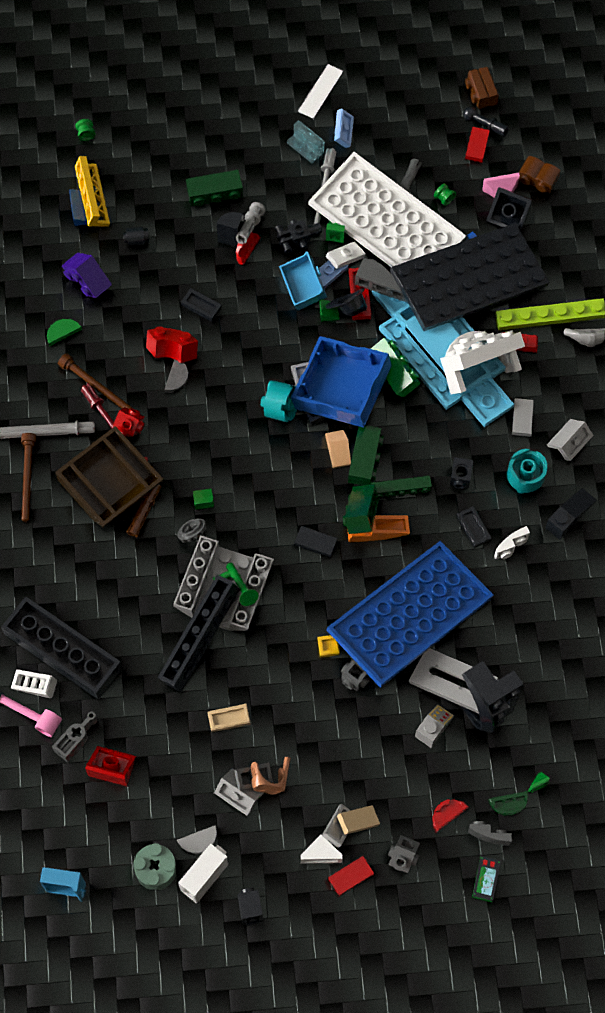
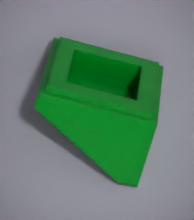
(539, 782)

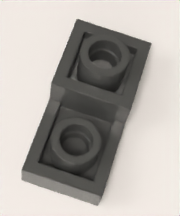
(483, 832)

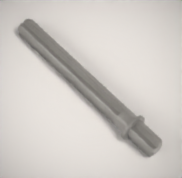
(48, 429)

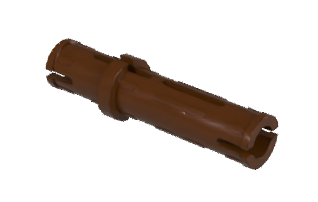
(141, 514)

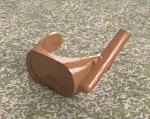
(261, 785)

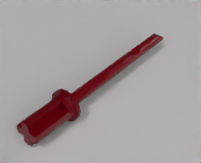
(96, 402)

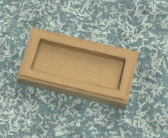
(229, 718)
(358, 819)

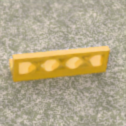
(88, 195)

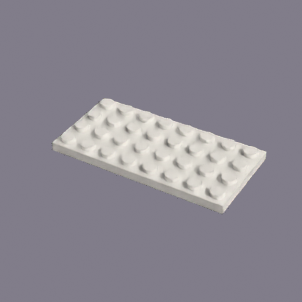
(382, 214)

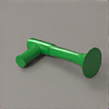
(248, 596)

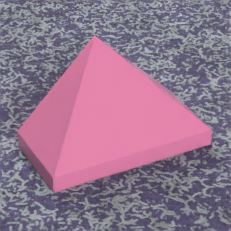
(507, 182)

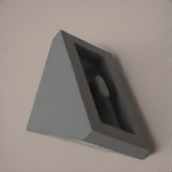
(244, 775)

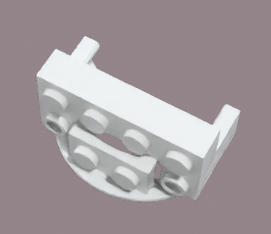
(498, 345)

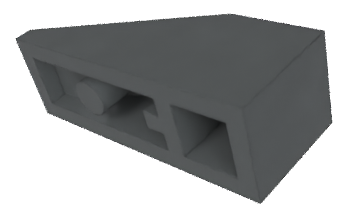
(378, 279)

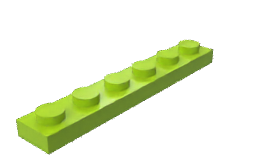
(550, 314)

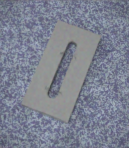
(424, 679)

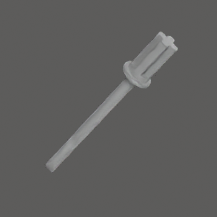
(327, 168)

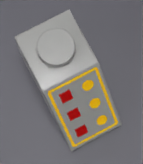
(433, 726)

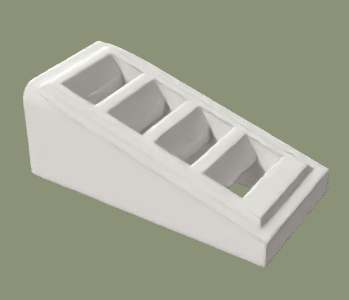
(46, 686)

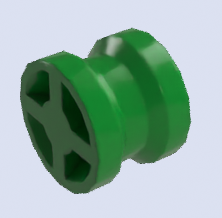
(85, 129)
(444, 194)

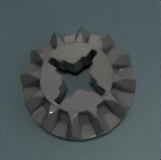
(191, 530)

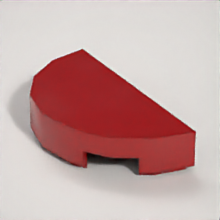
(244, 250)
(447, 812)

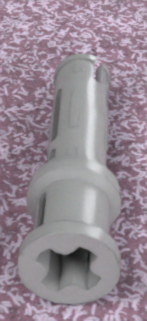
(252, 218)

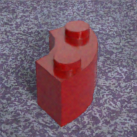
(172, 344)

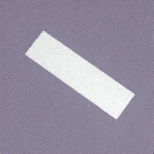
(320, 91)

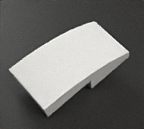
(507, 547)

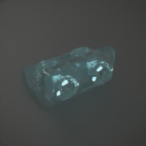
(306, 142)

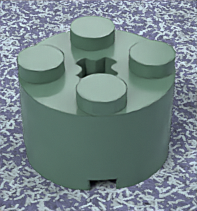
(149, 877)

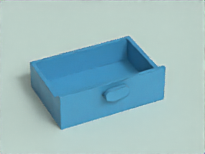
(303, 281)
(63, 882)

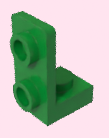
(335, 232)

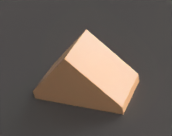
(338, 449)

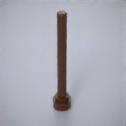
(67, 362)
(28, 441)

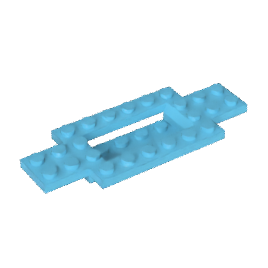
(482, 393)

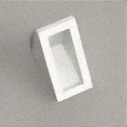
(321, 852)

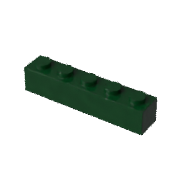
(403, 486)

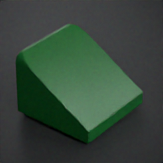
(328, 314)
(203, 499)

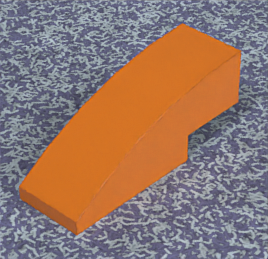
(384, 528)

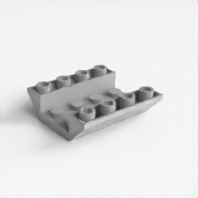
(212, 560)

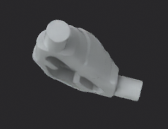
(586, 337)

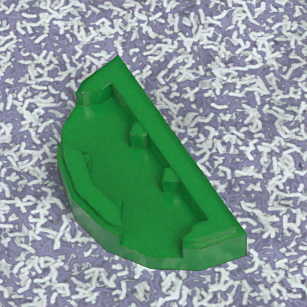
(62, 329)

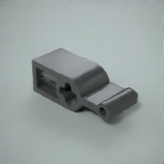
(69, 745)

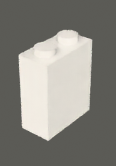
(204, 872)

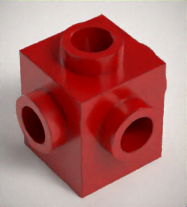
(129, 422)

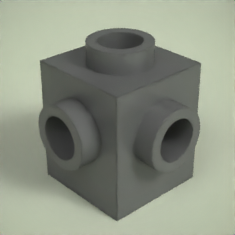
(348, 672)
(404, 854)

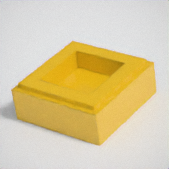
(328, 646)

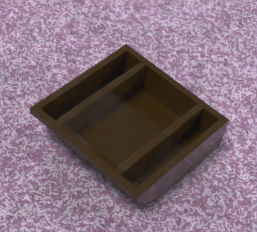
(108, 477)

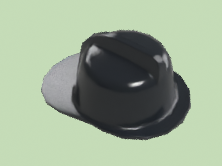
(349, 304)

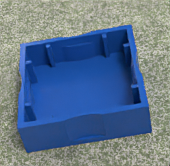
(341, 381)

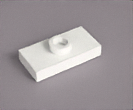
(345, 255)

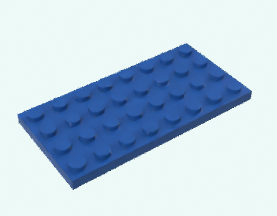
(409, 613)

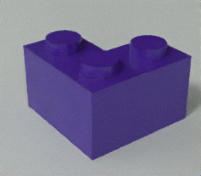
(88, 273)

